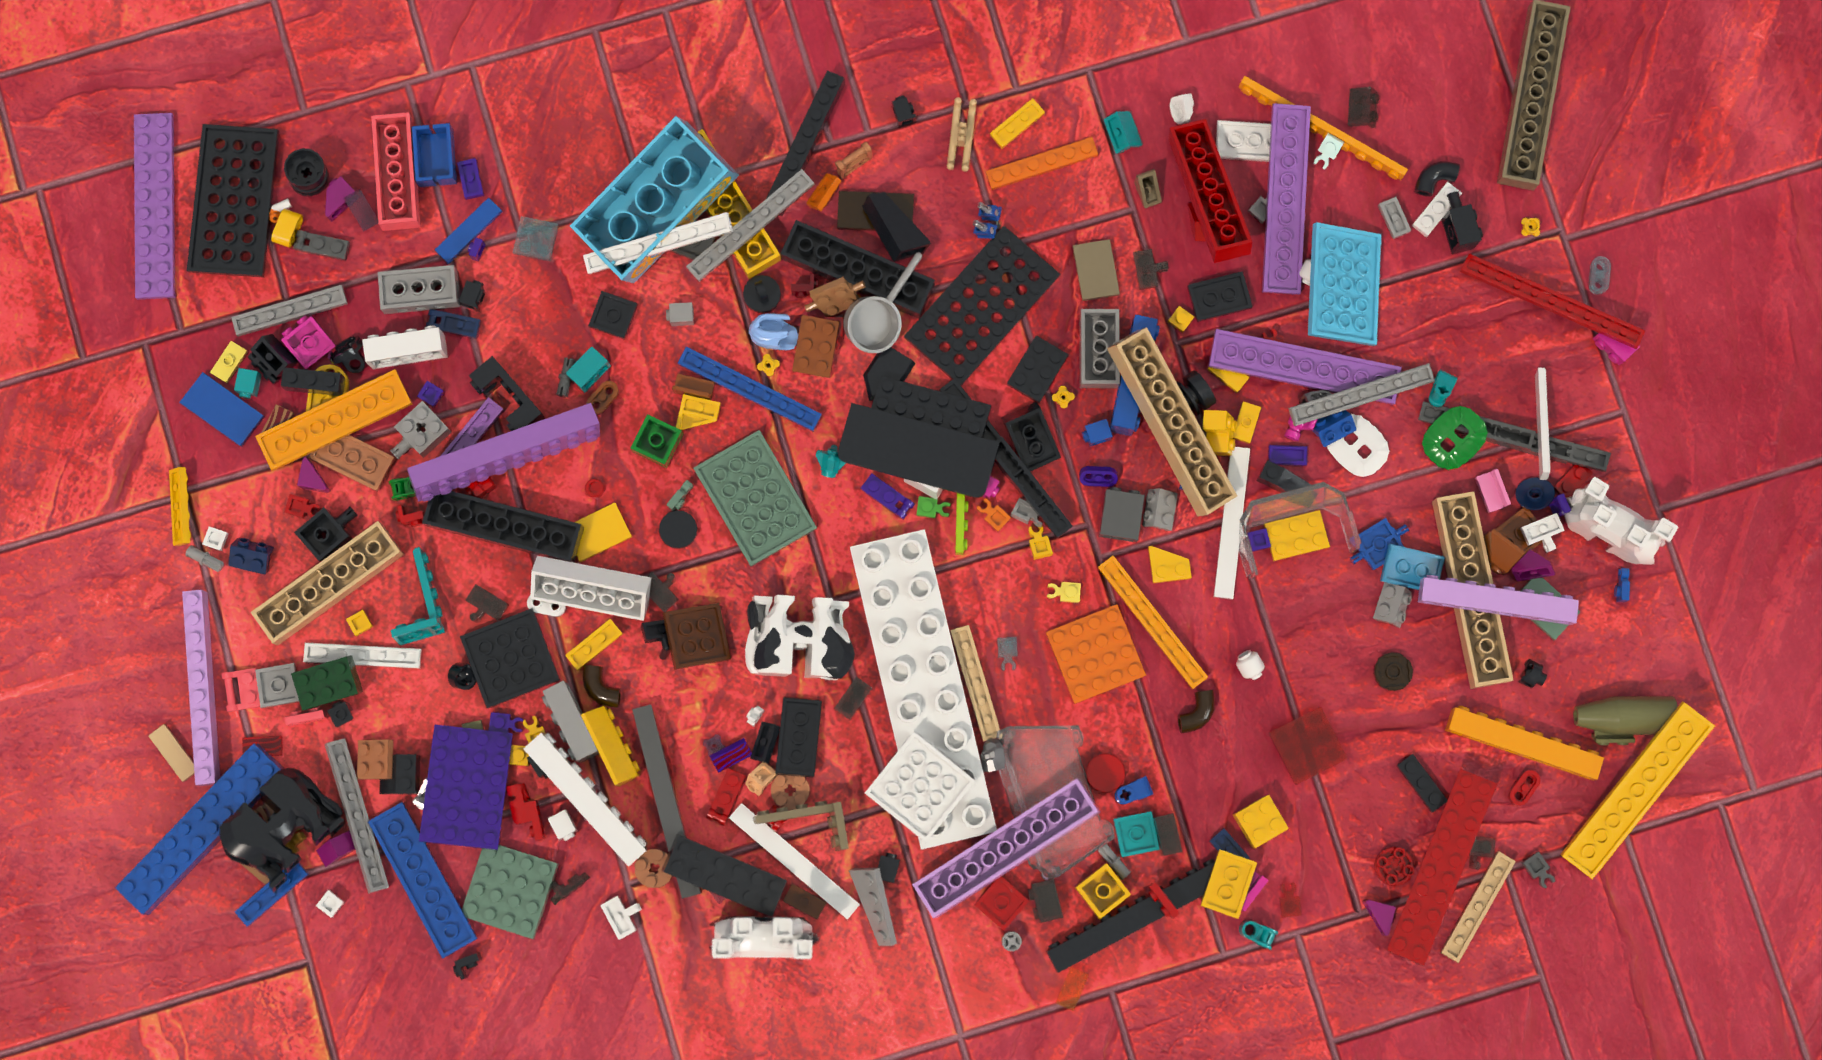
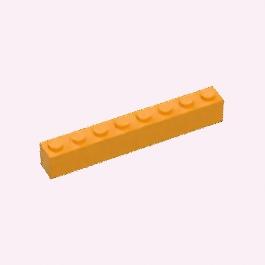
(1523, 743)

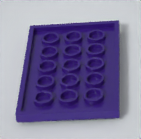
(465, 787)

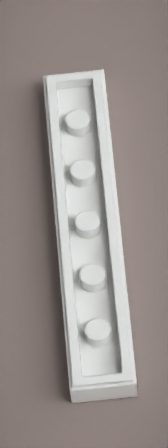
(1542, 424)
(363, 655)

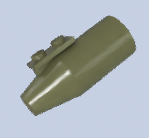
(1621, 717)

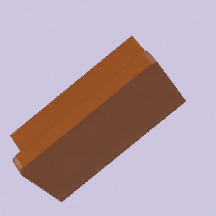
(693, 387)

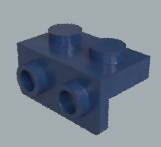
(250, 555)

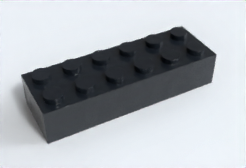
(724, 875)

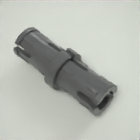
(564, 382)

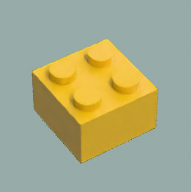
(1260, 821)
(1102, 891)

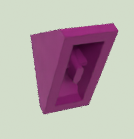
(310, 478)
(1532, 567)
(336, 848)
(1381, 915)

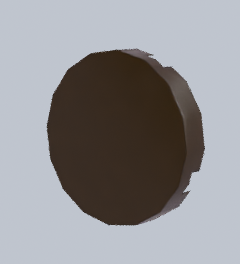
(1393, 671)

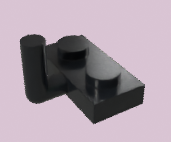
(655, 632)

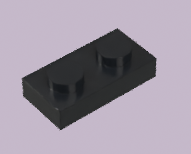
(765, 742)

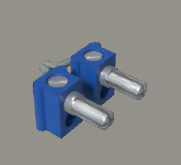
(987, 213)

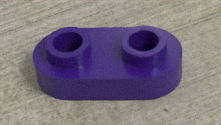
(1098, 476)

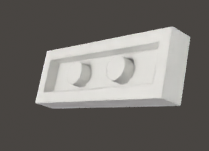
(1435, 211)

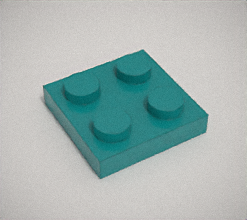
(1136, 834)

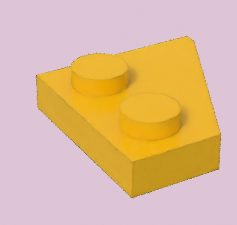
(696, 412)
(1168, 566)

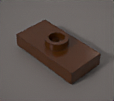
(804, 901)

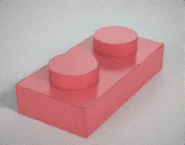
(297, 718)

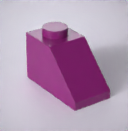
(335, 196)

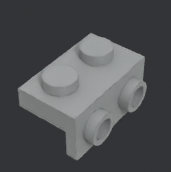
(1160, 509)
(1392, 604)

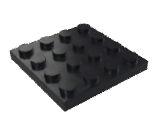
(509, 658)

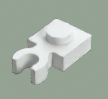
(754, 715)

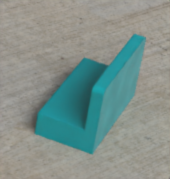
(1122, 131)
(588, 369)

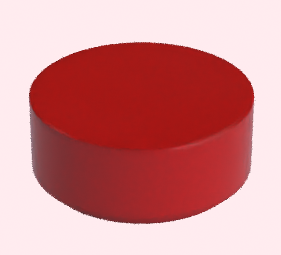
(594, 488)

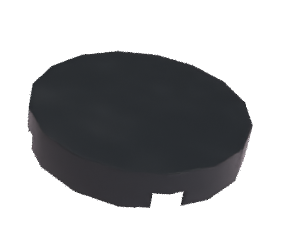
(678, 529)

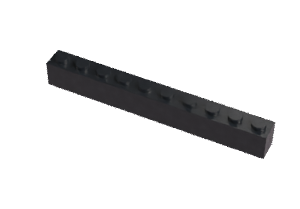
(1128, 919)

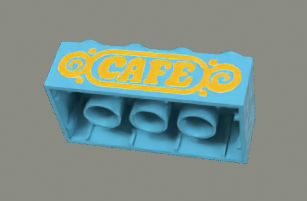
(655, 193)

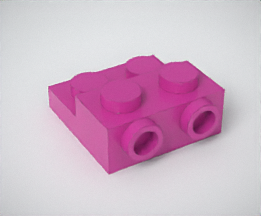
(307, 341)

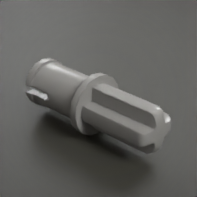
(204, 558)
(1114, 861)

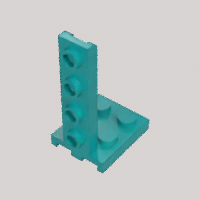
(421, 627)

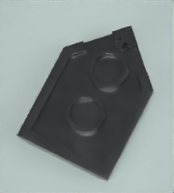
(887, 364)

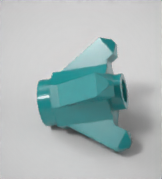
(829, 461)

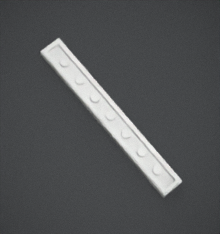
(677, 238)
(1229, 535)
(795, 862)

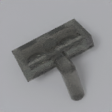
(660, 593)
(485, 603)
(1482, 847)
(563, 891)

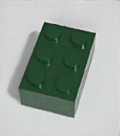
(327, 682)

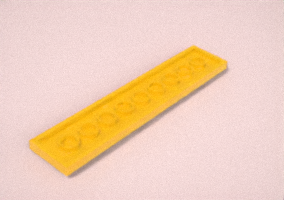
(1637, 790)

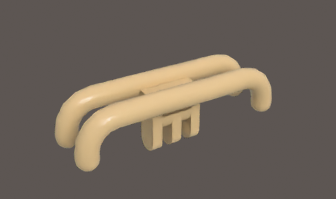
(961, 134)

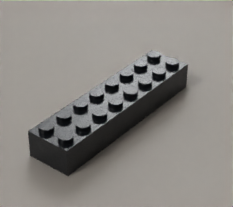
(837, 259)
(504, 525)

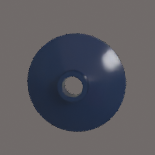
(1535, 487)

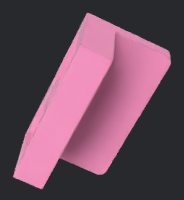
(1492, 491)

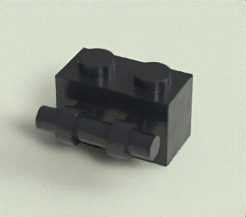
(271, 357)

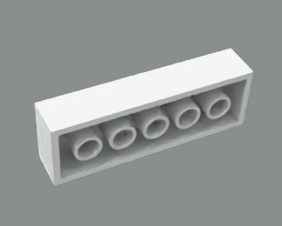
(590, 588)

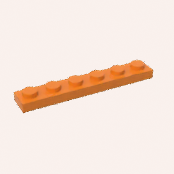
(1041, 163)

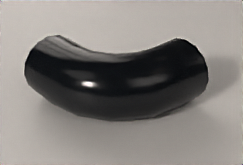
(1434, 173)

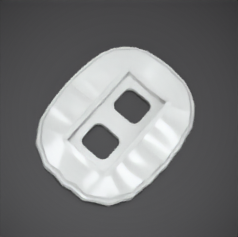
(1348, 455)

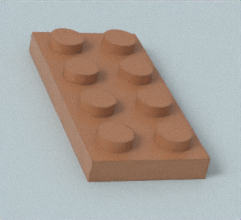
(355, 460)

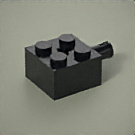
(1461, 225)
(334, 528)

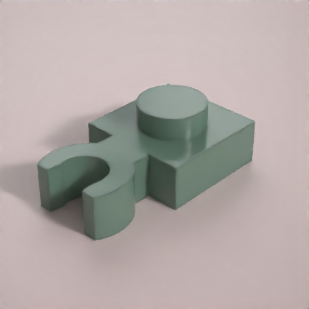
(677, 500)

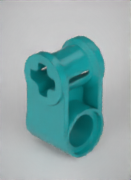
(1442, 388)
(1261, 934)

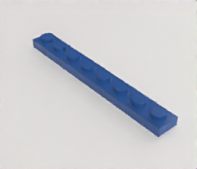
(749, 389)

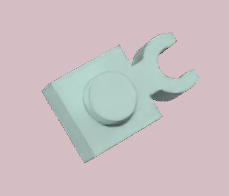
(1329, 148)

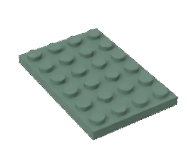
(755, 498)

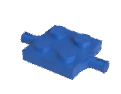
(1376, 541)

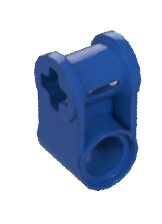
(1136, 790)

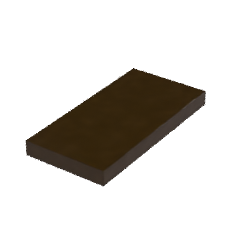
(852, 215)

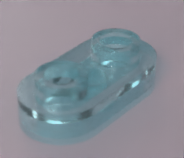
(1599, 276)

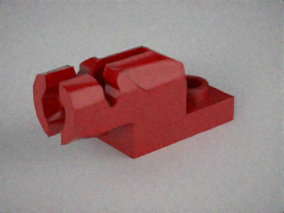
(525, 811)

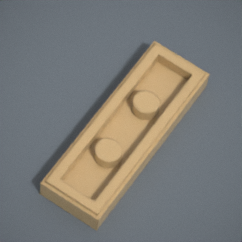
(173, 752)

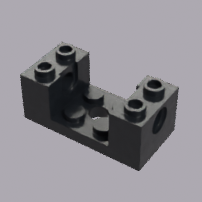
(491, 376)

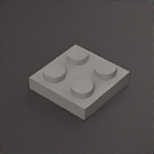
(276, 685)

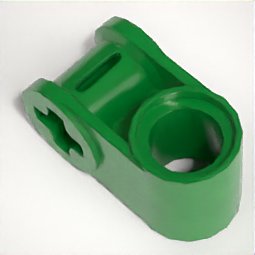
(401, 489)

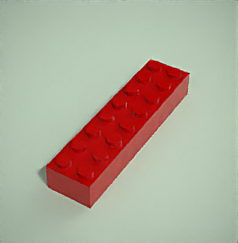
(1210, 191)

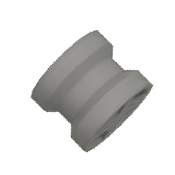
(1014, 943)

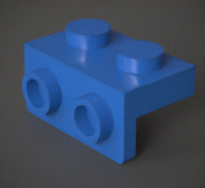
(1334, 427)

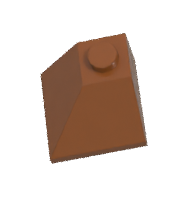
(1501, 552)

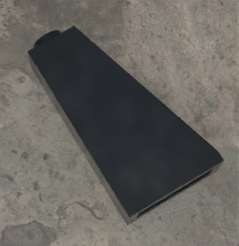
(894, 228)

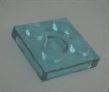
(535, 238)

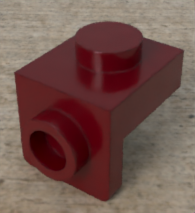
(802, 290)

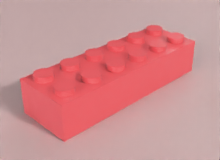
(395, 172)

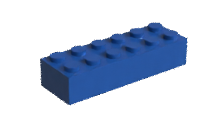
(1125, 410)

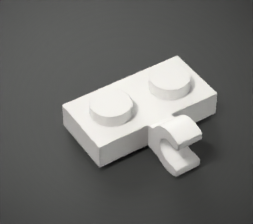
(1543, 530)
(620, 917)

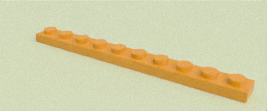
(1317, 125)

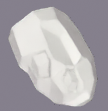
(1181, 108)

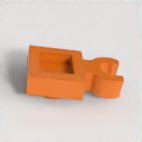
(995, 517)

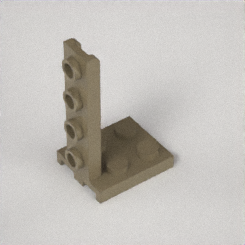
(835, 821)

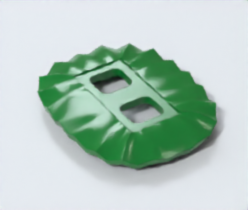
(1464, 448)

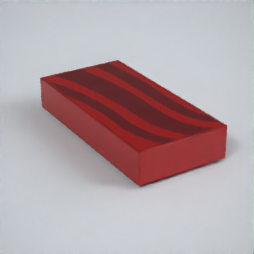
(271, 744)

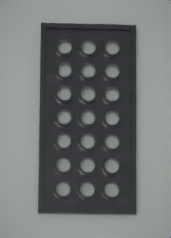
(204, 190)
(966, 280)

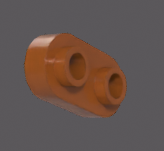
(601, 397)

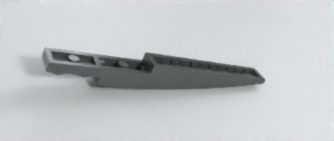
(1527, 441)
(661, 784)

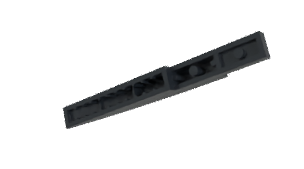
(1019, 474)

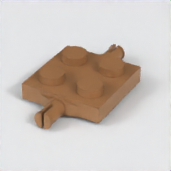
(834, 296)

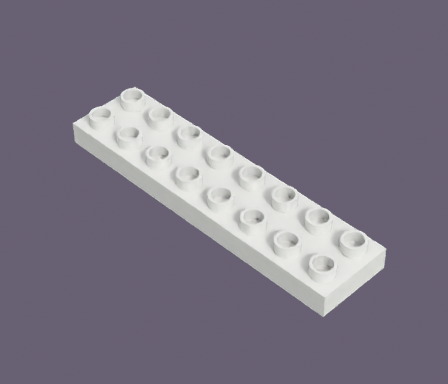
(921, 668)

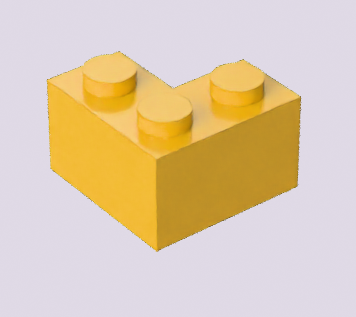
(1219, 430)

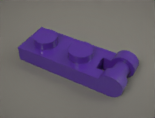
(886, 496)

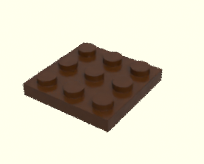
(696, 636)

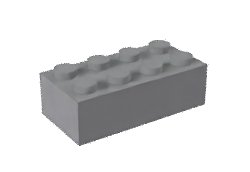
(1097, 332)
(568, 716)

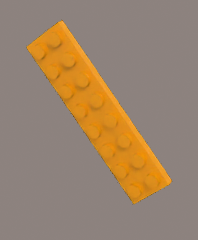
(333, 420)

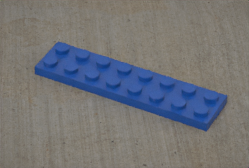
(422, 880)

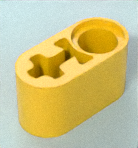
(286, 228)

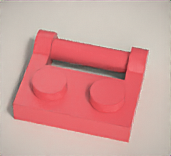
(247, 688)

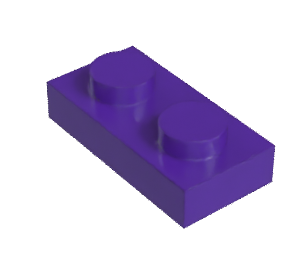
(470, 179)

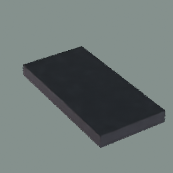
(798, 737)

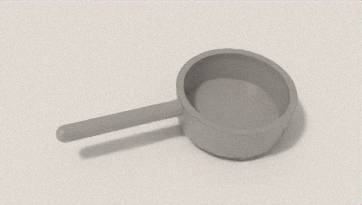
(874, 321)

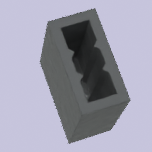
(1121, 515)

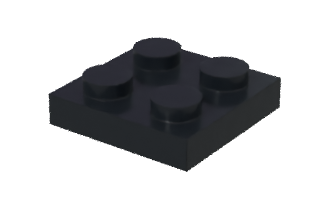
(613, 315)

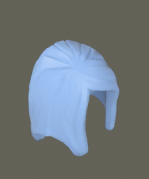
(773, 332)

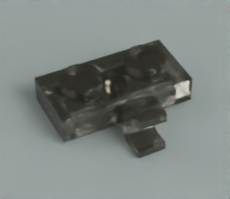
(1147, 270)

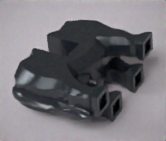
(296, 807)

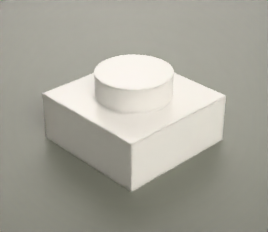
(215, 538)
(330, 903)

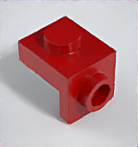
(413, 519)

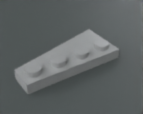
(874, 901)

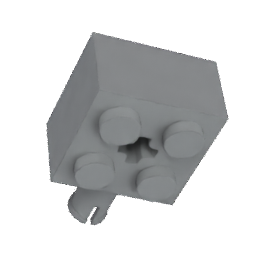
(414, 438)

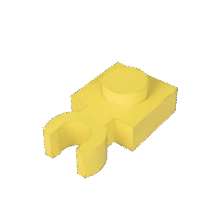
(1068, 592)

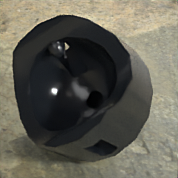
(1533, 674)
(461, 676)

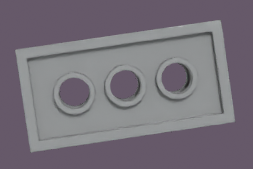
(410, 280)

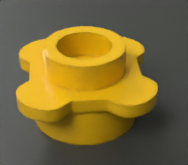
(1534, 222)
(763, 365)
(1063, 402)

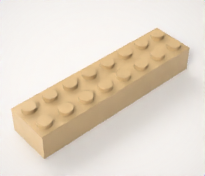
(327, 583)

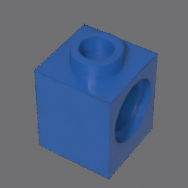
(1097, 433)

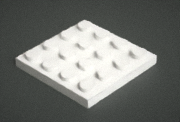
(919, 787)

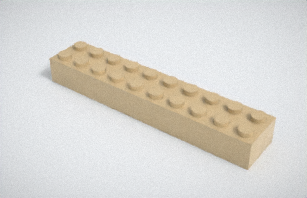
(1172, 422)
(1468, 560)

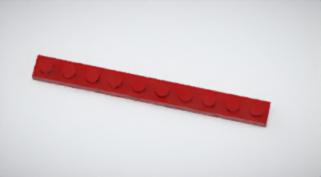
(1552, 301)

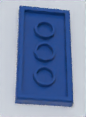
(222, 409)

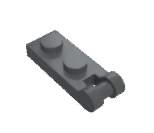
(322, 245)

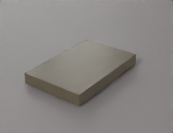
(1096, 270)

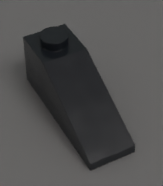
(1280, 478)

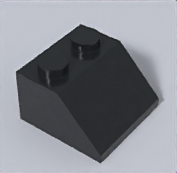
(404, 776)

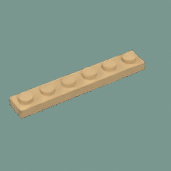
(975, 682)
(1477, 907)

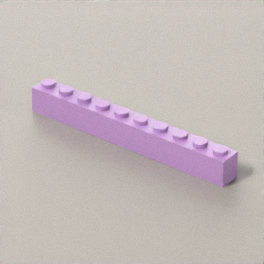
(201, 687)

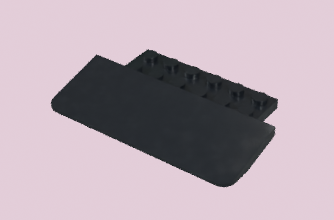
(921, 437)

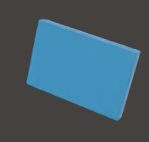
(1409, 566)

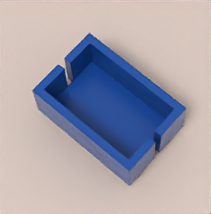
(434, 155)

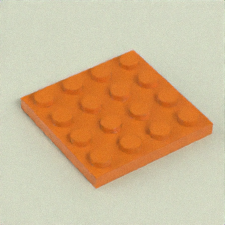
(1095, 654)

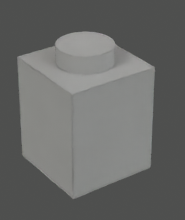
(680, 314)

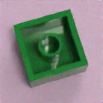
(657, 441)

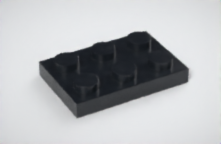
(1219, 296)
(1037, 369)

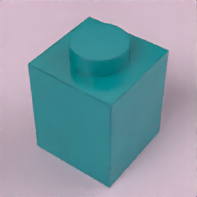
(247, 383)

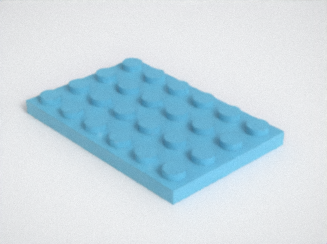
(1344, 284)

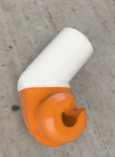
(277, 208)

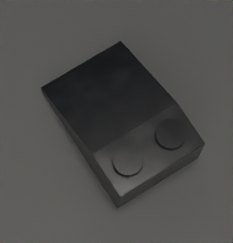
(1031, 436)

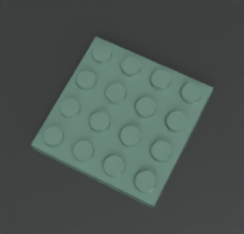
(510, 890)

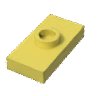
(229, 362)

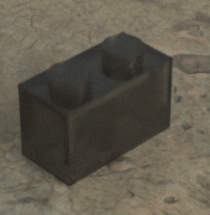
(853, 698)
(1167, 834)
(1045, 901)

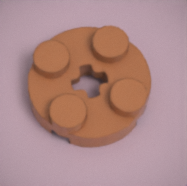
(782, 798)
(642, 868)

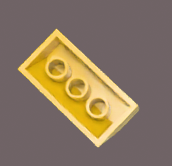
(610, 745)

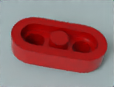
(1525, 789)

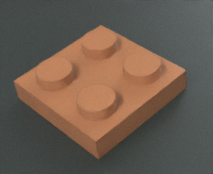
(375, 759)

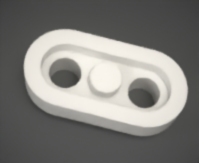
(546, 608)

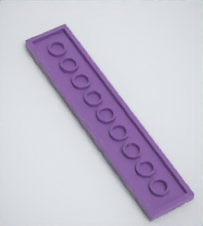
(1286, 199)
(154, 206)
(1295, 363)

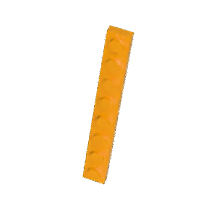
(1152, 622)

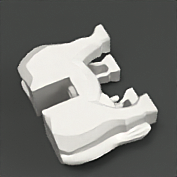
(1626, 531)

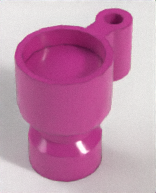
(1294, 432)

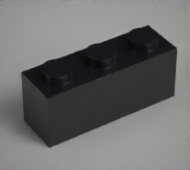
(312, 381)

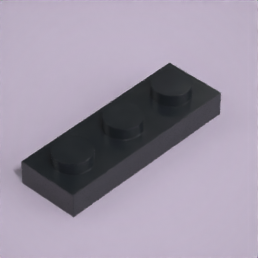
(1422, 783)

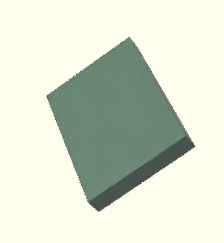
(1540, 585)

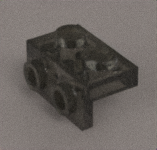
(1363, 107)

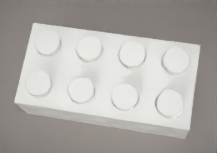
(405, 347)

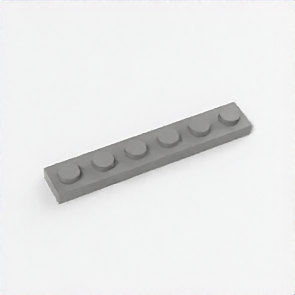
(289, 310)

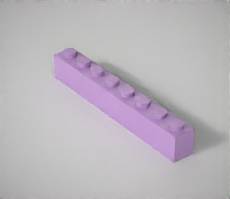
(1497, 600)

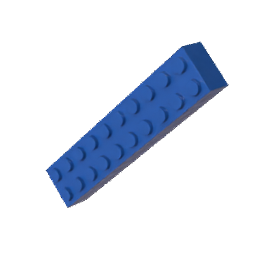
(197, 831)

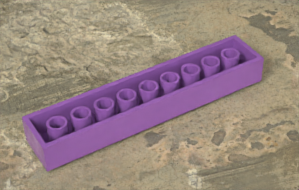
(504, 452)

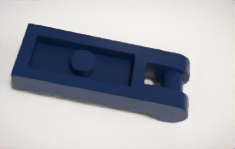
(454, 323)

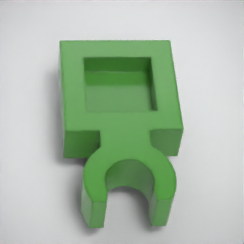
(928, 507)

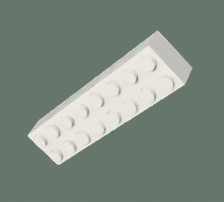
(585, 798)

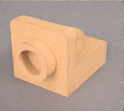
(760, 778)

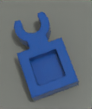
(1622, 590)

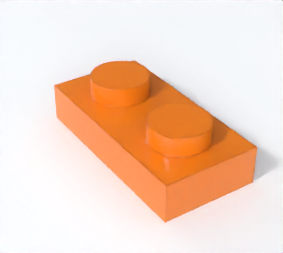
(823, 192)

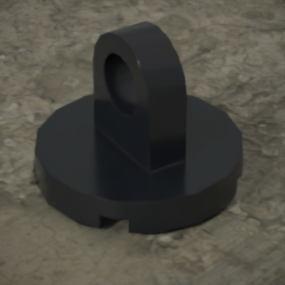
(761, 294)
(347, 351)

